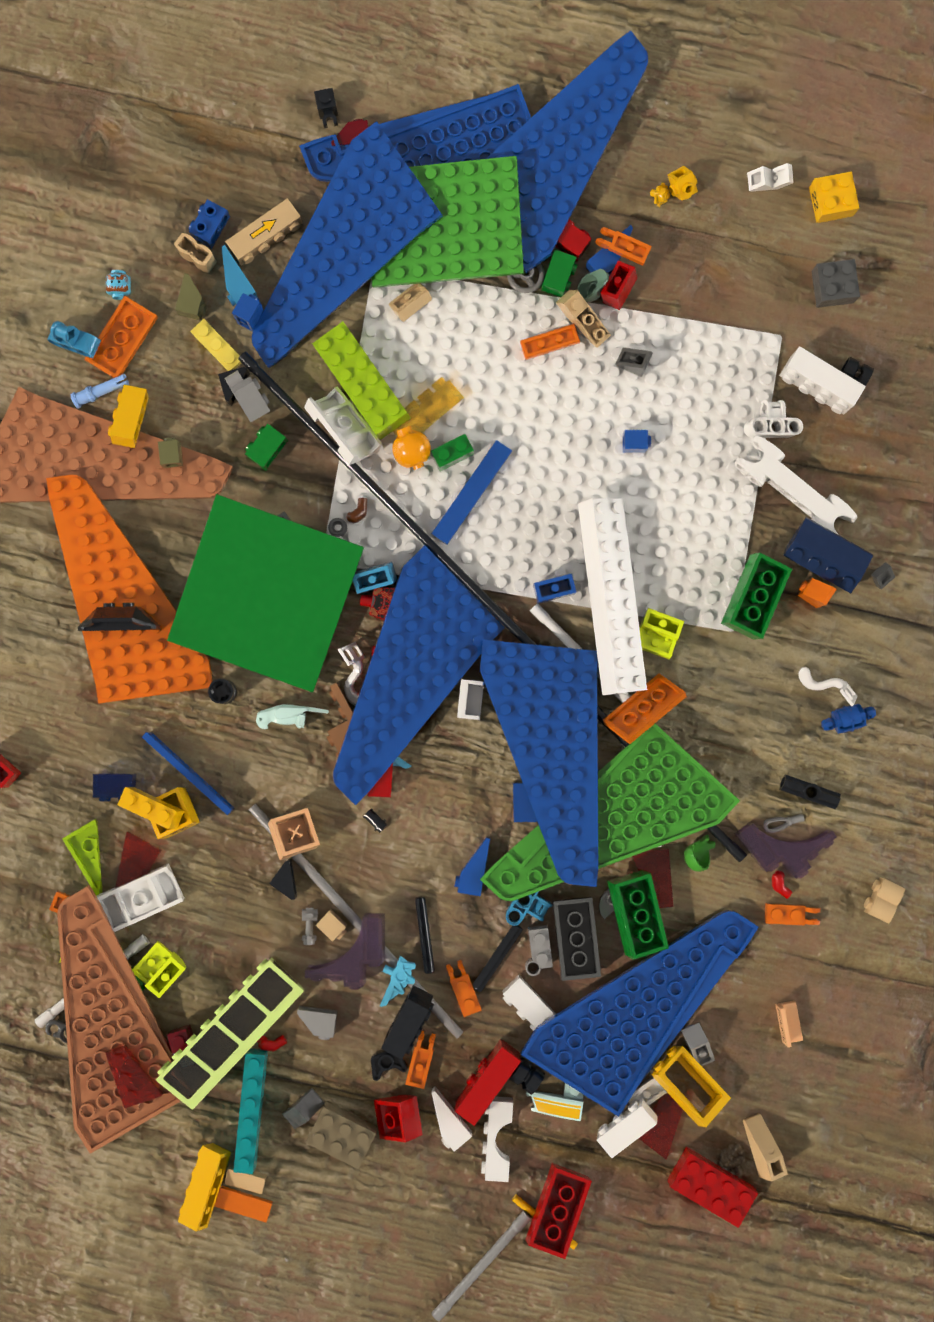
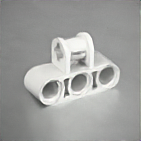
(774, 414)

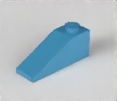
(235, 279)

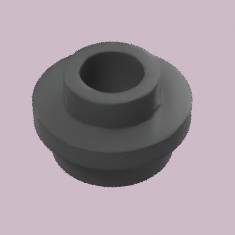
(337, 521)

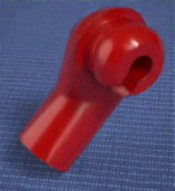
(778, 884)
(268, 1045)

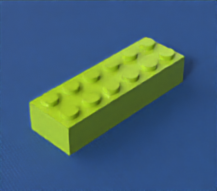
(361, 380)

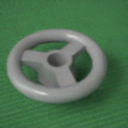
(532, 287)

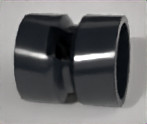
(852, 366)
(222, 691)
(527, 1076)

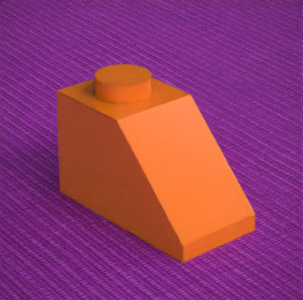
(816, 592)

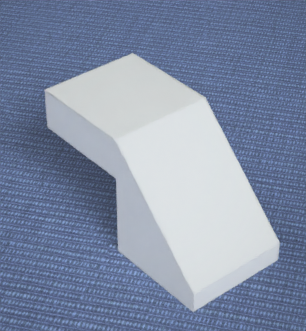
(770, 179)

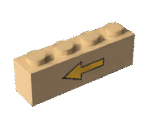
(264, 232)

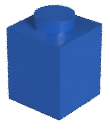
(636, 441)

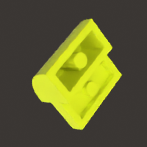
(659, 633)
(159, 968)

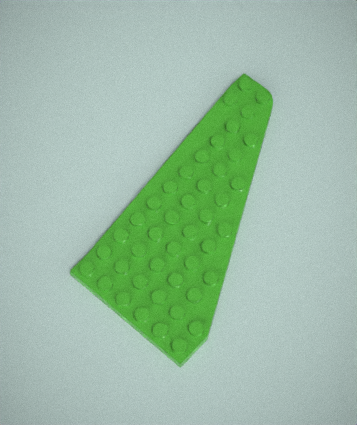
(644, 801)

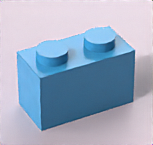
(374, 577)

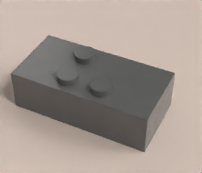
(576, 938)

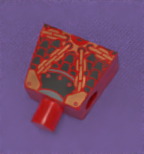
(378, 602)

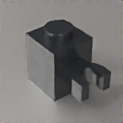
(326, 106)

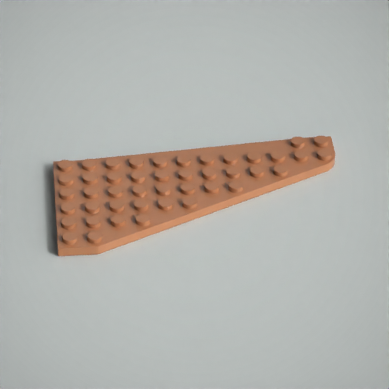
(56, 440)
(101, 1014)

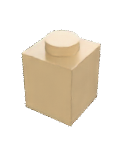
(332, 925)

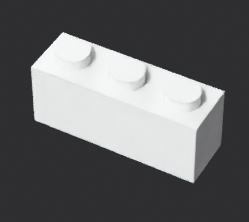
(527, 1001)
(626, 1128)

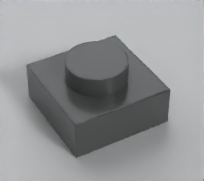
(883, 575)

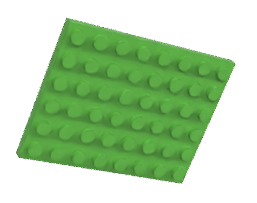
(478, 226)

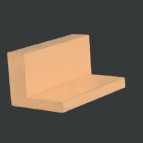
(789, 1022)

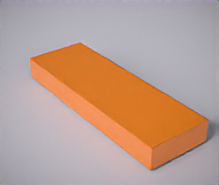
(549, 341)
(243, 1203)

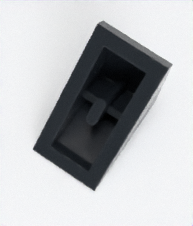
(229, 396)
(285, 881)

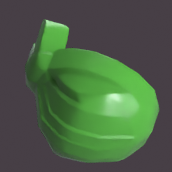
(697, 854)

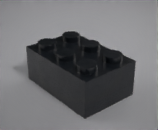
(408, 1022)

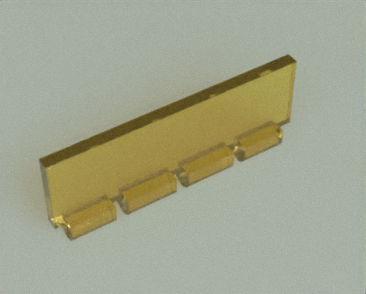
(432, 405)

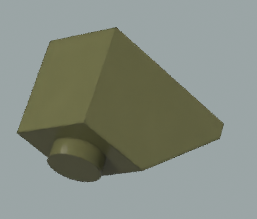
(190, 301)

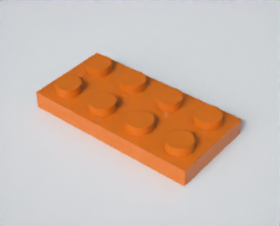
(122, 337)
(644, 708)

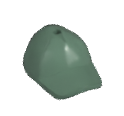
(592, 285)

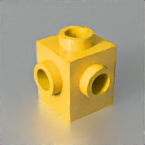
(682, 183)

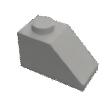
(319, 1021)
(698, 1044)

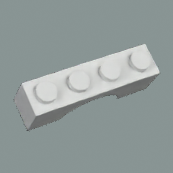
(497, 1163)

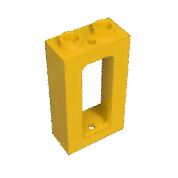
(717, 1095)

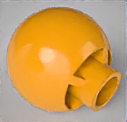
(411, 448)

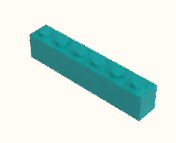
(250, 1111)

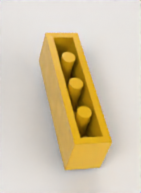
(204, 1187)

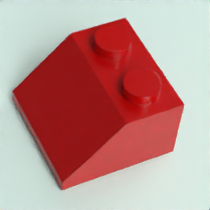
(398, 1118)

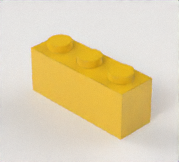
(128, 416)
(150, 808)

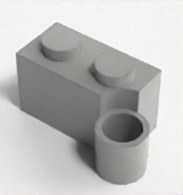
(248, 396)
(539, 949)

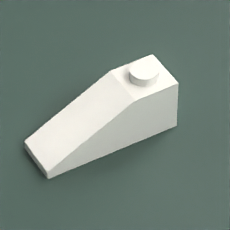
(452, 1127)

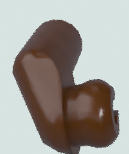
(359, 513)

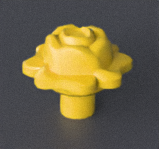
(660, 194)

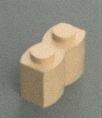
(195, 252)
(884, 900)

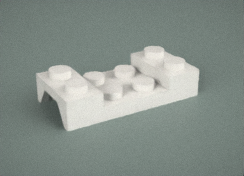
(345, 426)
(141, 898)

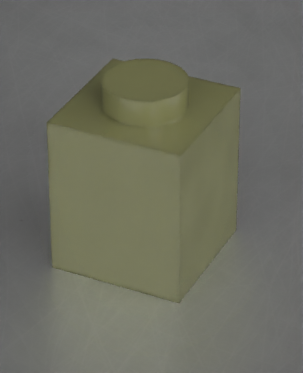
(170, 453)

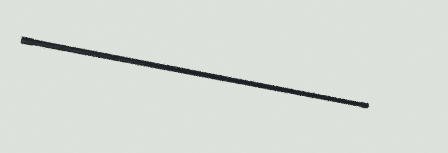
(253, 367)

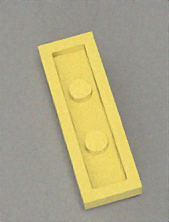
(216, 345)

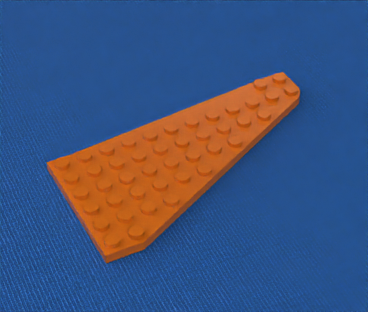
(109, 570)

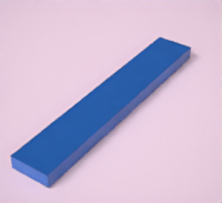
(471, 492)
(188, 772)

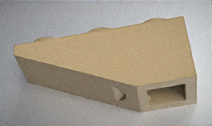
(583, 317)
(764, 1149)

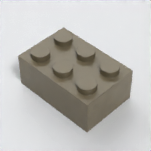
(342, 1135)

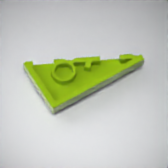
(85, 850)

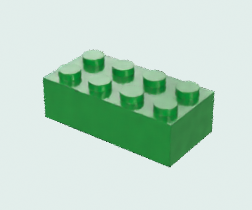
(756, 596)
(638, 914)

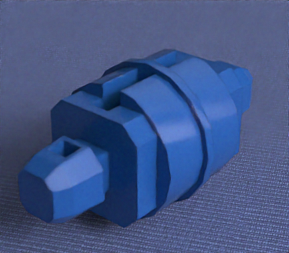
(848, 718)

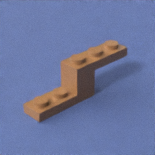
(337, 734)

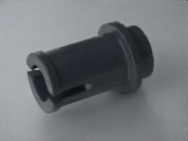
(375, 821)

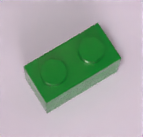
(558, 273)
(266, 446)
(452, 452)

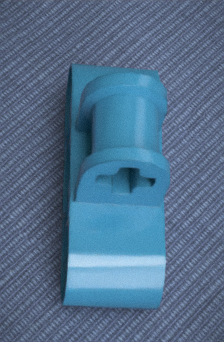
(73, 339)
(531, 907)

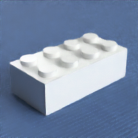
(821, 381)

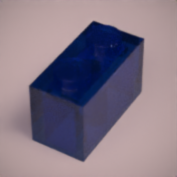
(111, 785)

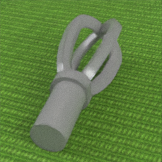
(789, 821)

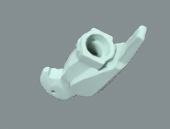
(285, 715)

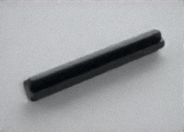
(424, 933)
(497, 958)

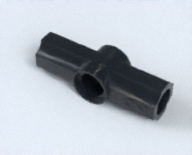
(821, 795)

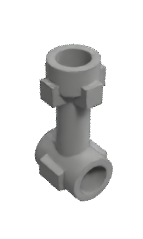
(309, 915)

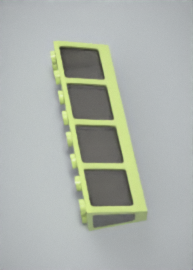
(230, 1033)

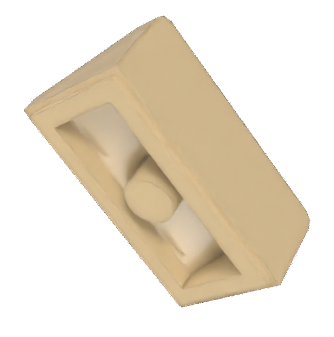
(410, 301)
(251, 1182)

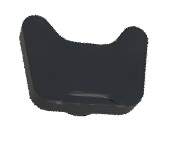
(385, 1061)

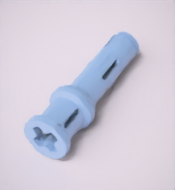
(91, 393)

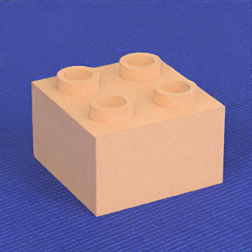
(293, 833)

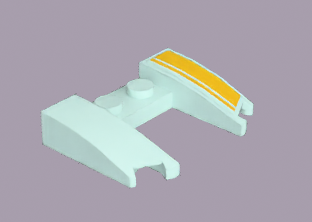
(563, 1106)

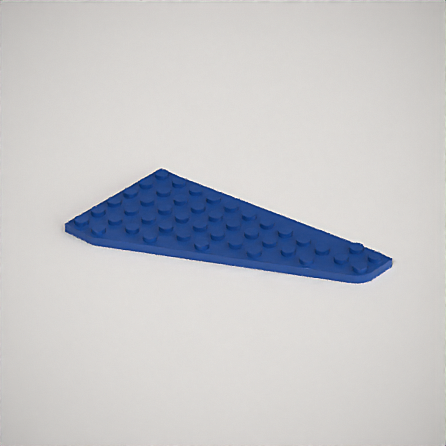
(436, 136)
(565, 142)
(357, 228)
(420, 656)
(550, 724)
(624, 1027)

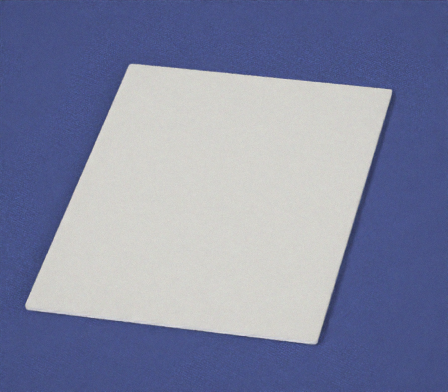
(565, 429)

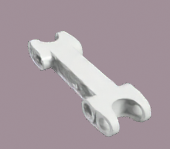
(772, 471)

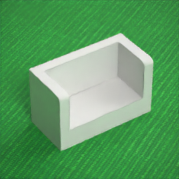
(470, 699)

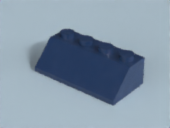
(828, 555)

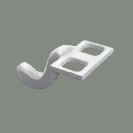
(807, 680)
(349, 690)

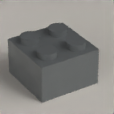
(835, 283)

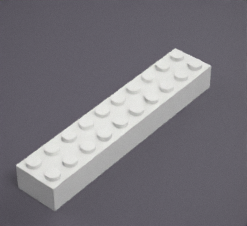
(612, 596)

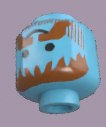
(118, 284)

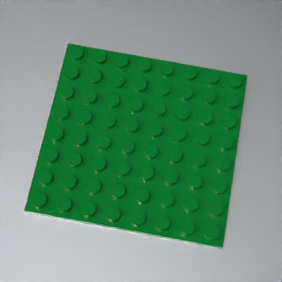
(265, 593)

